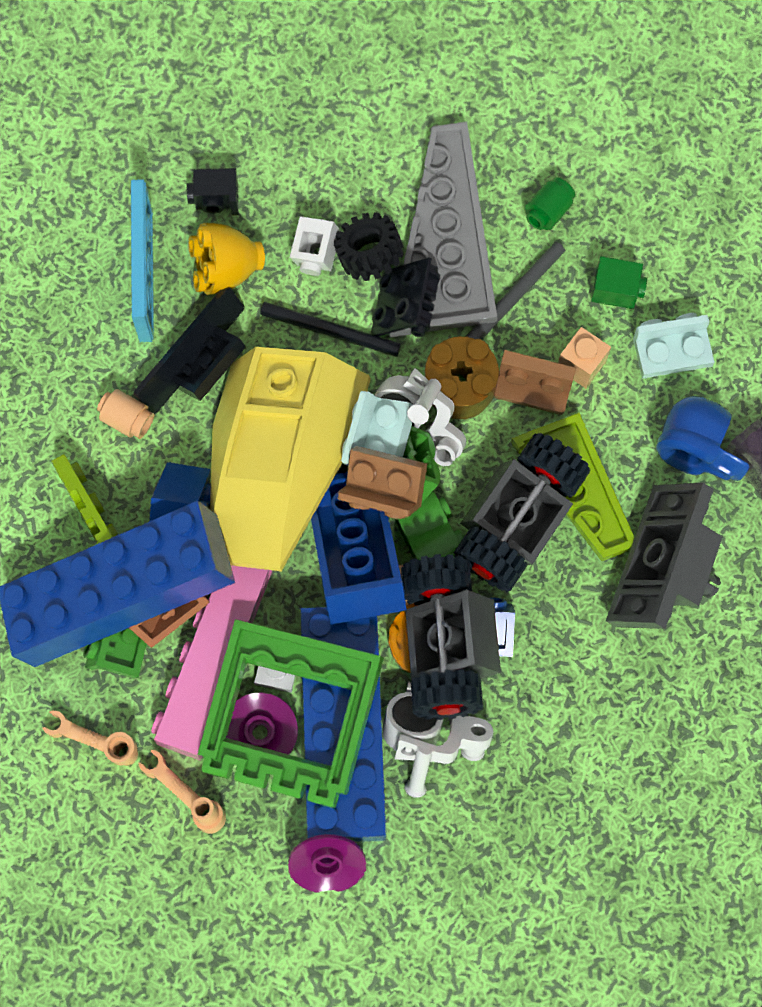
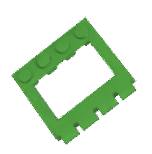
(302, 658)

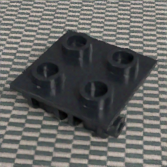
(406, 299)

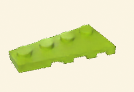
(595, 505)

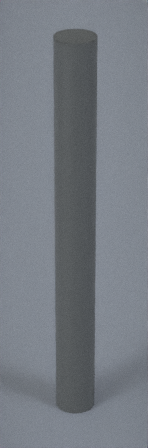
(520, 288)

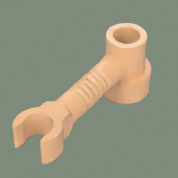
(109, 745)
(210, 822)

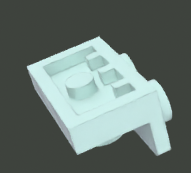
(673, 345)
(378, 426)

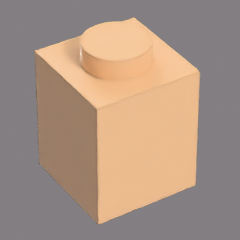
(586, 354)

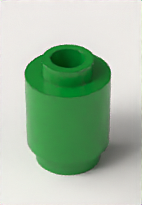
(550, 204)

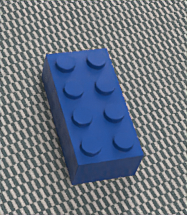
(356, 559)

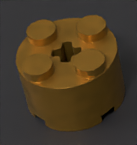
(476, 364)

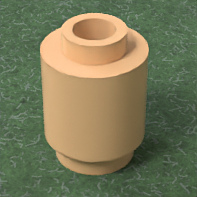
(125, 414)

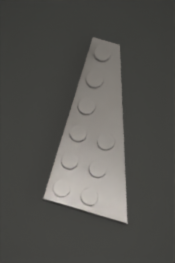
(452, 233)

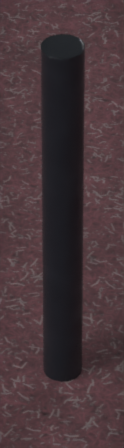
(331, 329)

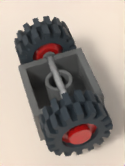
(520, 510)
(448, 637)

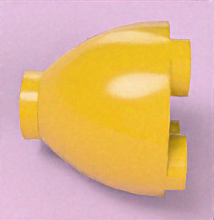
(223, 257)

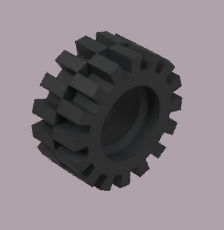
(373, 260)

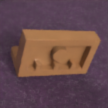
(534, 382)
(384, 483)

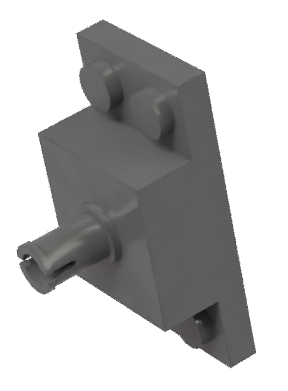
(668, 558)

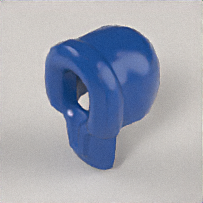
(694, 439)

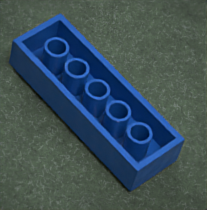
(115, 584)
(362, 811)

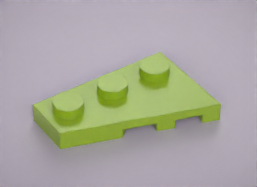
(87, 505)

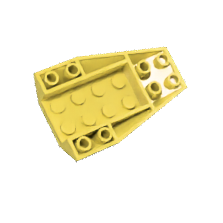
(278, 448)

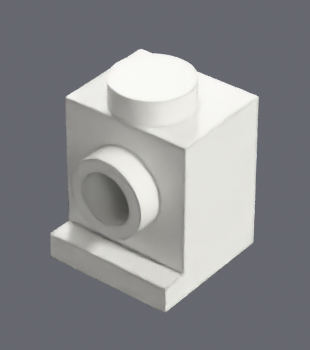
(309, 236)

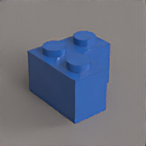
(180, 487)

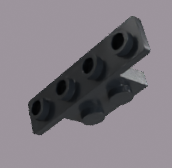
(197, 356)

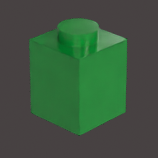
(618, 283)

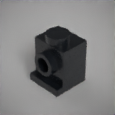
(214, 190)

